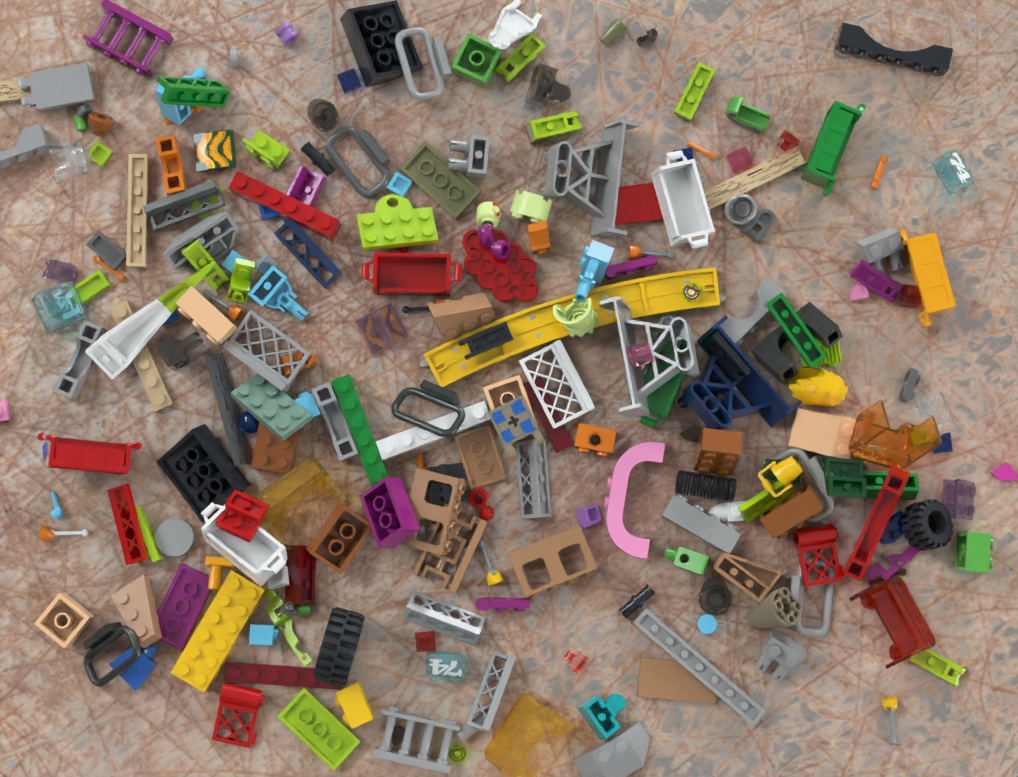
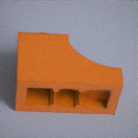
(538, 238)

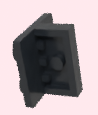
(439, 492)

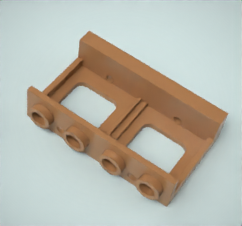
(444, 515)
(548, 551)

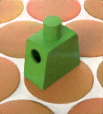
(697, 562)

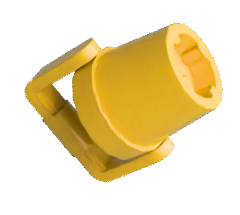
(784, 471)

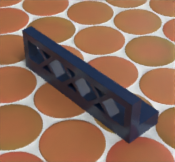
(309, 244)

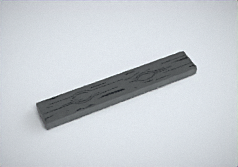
(228, 409)

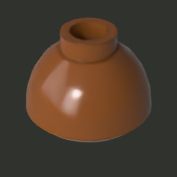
(100, 123)

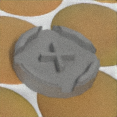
(174, 537)

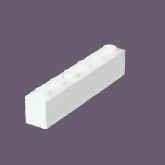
(417, 437)

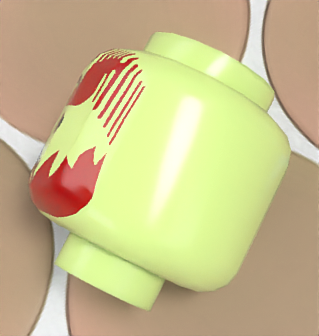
(488, 213)

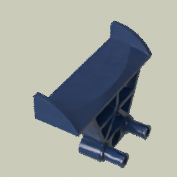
(754, 388)

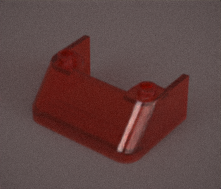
(900, 618)

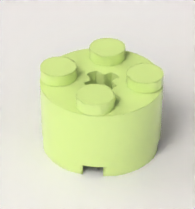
(530, 206)

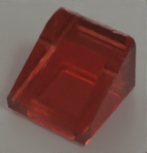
(910, 296)

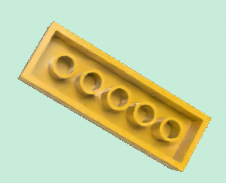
(219, 631)

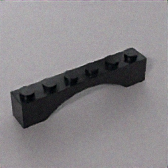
(856, 41)

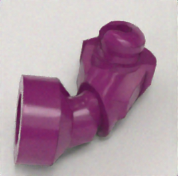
(499, 249)

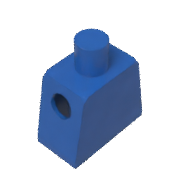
(140, 670)

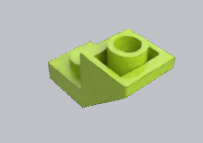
(240, 280)

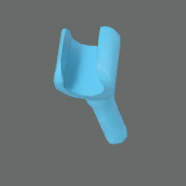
(57, 512)

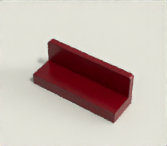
(301, 576)

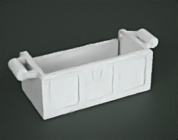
(682, 201)
(256, 559)

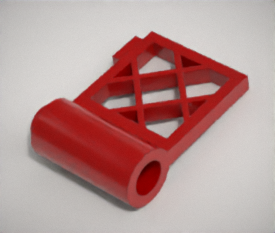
(817, 538)
(241, 699)

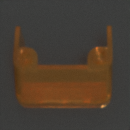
(881, 445)

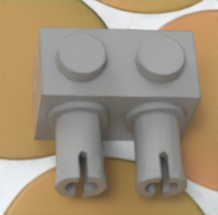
(477, 156)
(881, 245)
(784, 651)

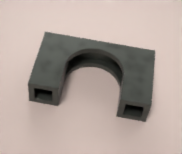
(770, 350)

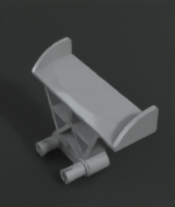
(606, 179)
(685, 359)

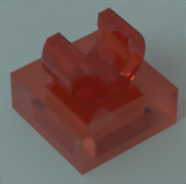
(788, 140)
(425, 641)
(577, 661)

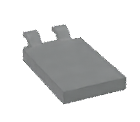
(58, 87)

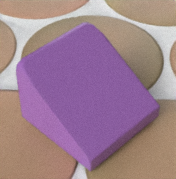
(588, 515)

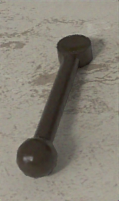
(902, 572)

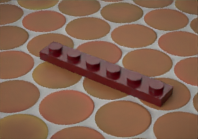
(273, 675)

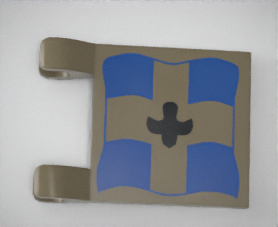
(513, 423)

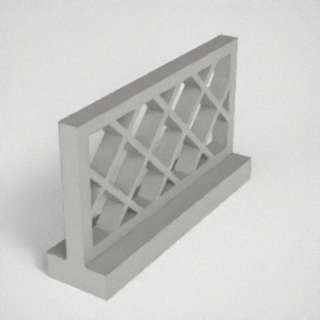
(254, 361)

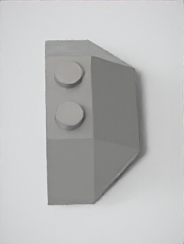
(214, 233)
(617, 755)

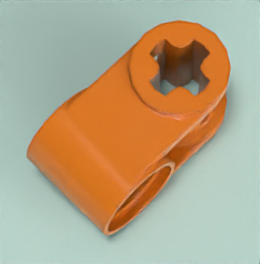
(287, 371)

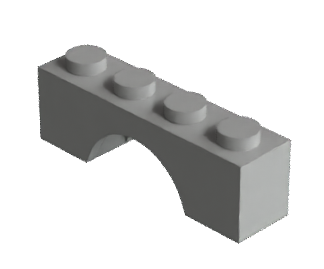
(31, 142)
(738, 328)
(74, 376)
(336, 421)

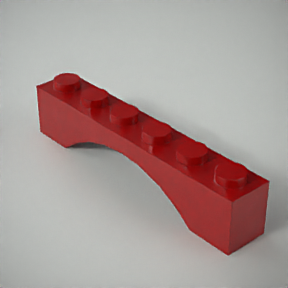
(266, 196)
(876, 523)

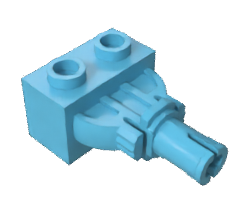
(178, 113)
(593, 267)
(274, 291)

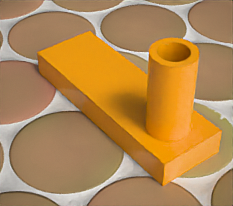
(216, 565)

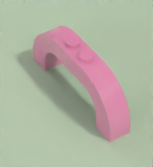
(614, 504)

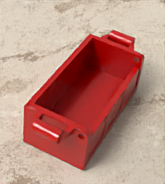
(412, 274)
(87, 454)

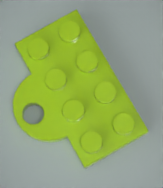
(396, 225)

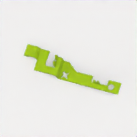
(287, 621)

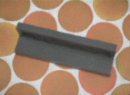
(181, 199)

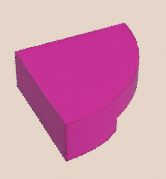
(1004, 473)

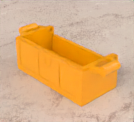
(929, 275)

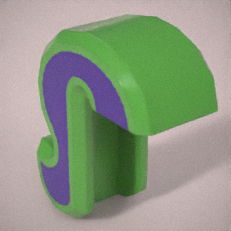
(747, 115)

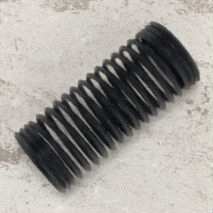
(730, 489)

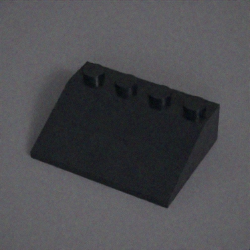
(372, 39)
(202, 470)

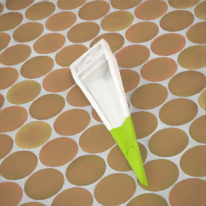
(123, 342)

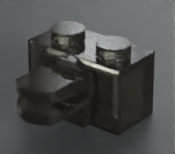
(544, 87)
(176, 351)

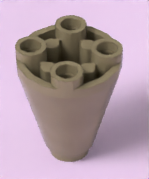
(775, 611)

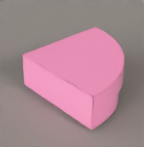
(859, 292)

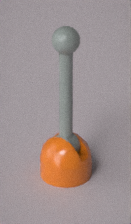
(635, 253)
(234, 312)

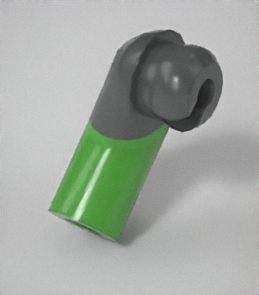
(80, 115)
(291, 610)

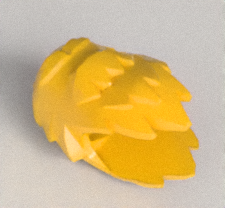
(818, 387)

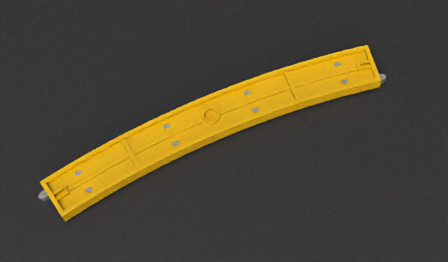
(538, 325)

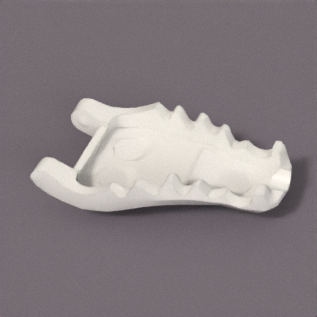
(512, 26)

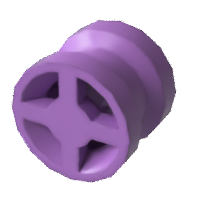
(287, 33)

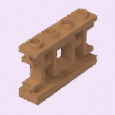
(462, 553)

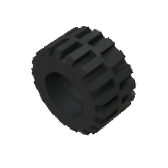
(927, 525)

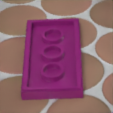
(183, 605)

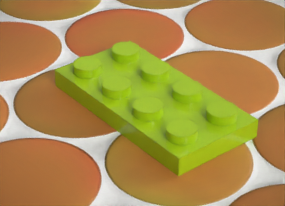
(319, 728)

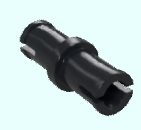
(318, 159)
(636, 601)

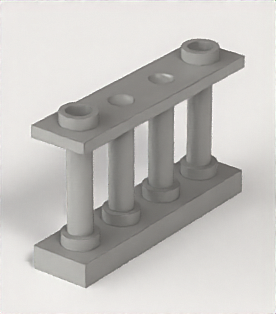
(403, 755)

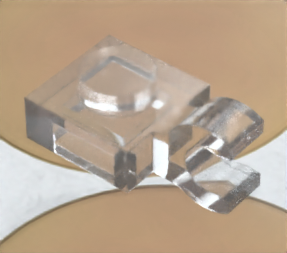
(253, 476)

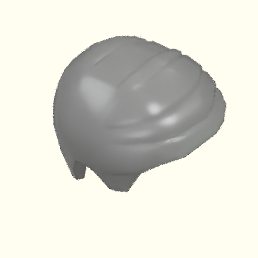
(740, 209)

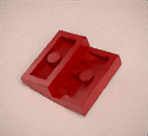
(242, 516)

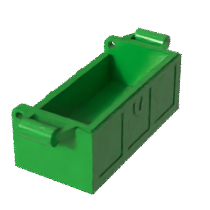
(831, 145)
(663, 398)

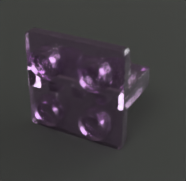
(959, 498)

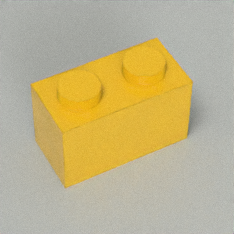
(354, 705)

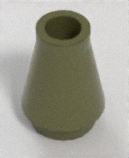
(613, 31)

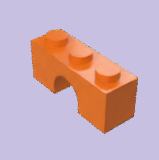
(172, 163)

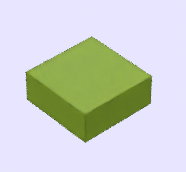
(100, 154)

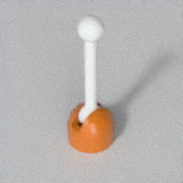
(47, 533)

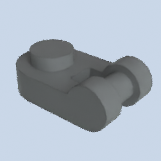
(764, 220)
(910, 381)

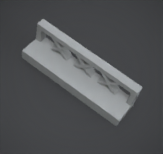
(537, 479)
(442, 621)
(496, 698)

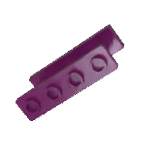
(128, 19)

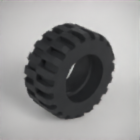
(338, 646)

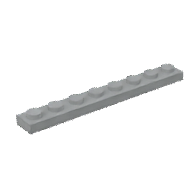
(699, 667)

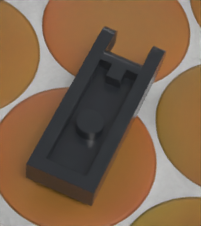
(487, 340)
(727, 357)

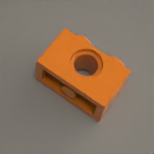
(606, 437)

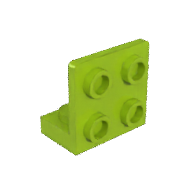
(267, 149)

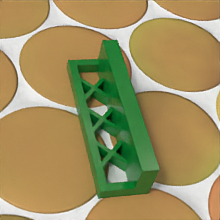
(193, 92)

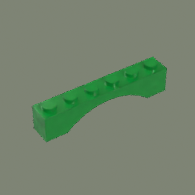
(360, 429)

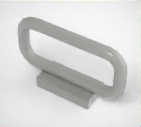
(437, 57)
(815, 467)
(796, 587)

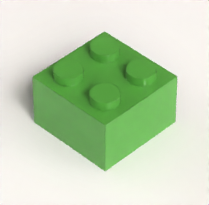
(476, 61)
(973, 552)

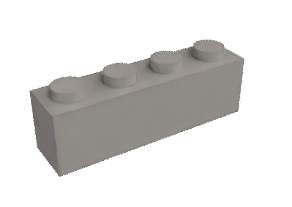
(700, 524)

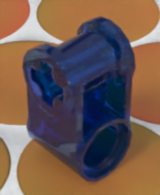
(894, 528)

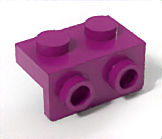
(306, 186)

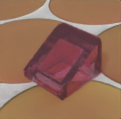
(739, 159)
(640, 354)

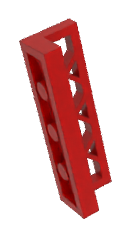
(127, 524)

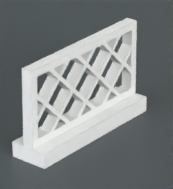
(572, 377)

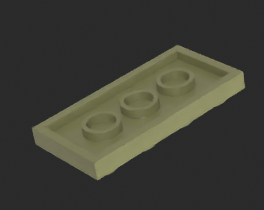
(446, 187)

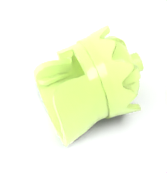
(577, 317)

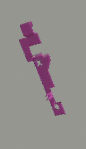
(878, 569)

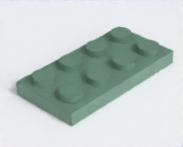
(271, 406)

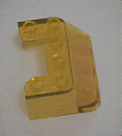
(521, 734)

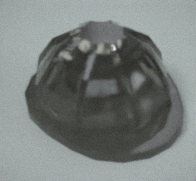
(322, 115)
(714, 597)

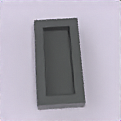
(107, 250)

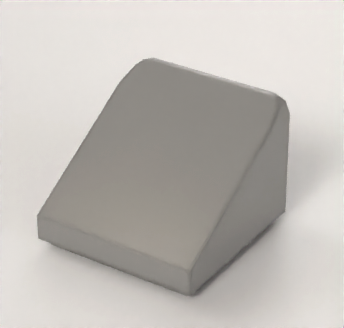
(265, 263)

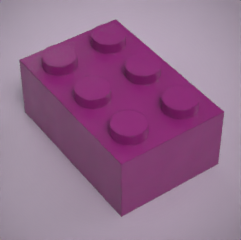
(389, 512)

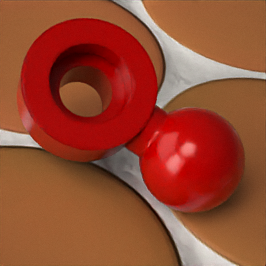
(486, 512)

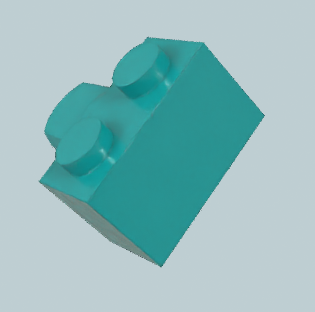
(601, 714)

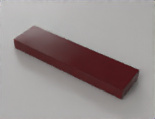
(559, 436)

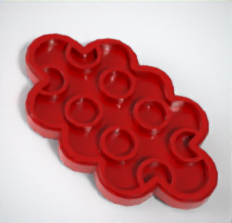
(504, 277)

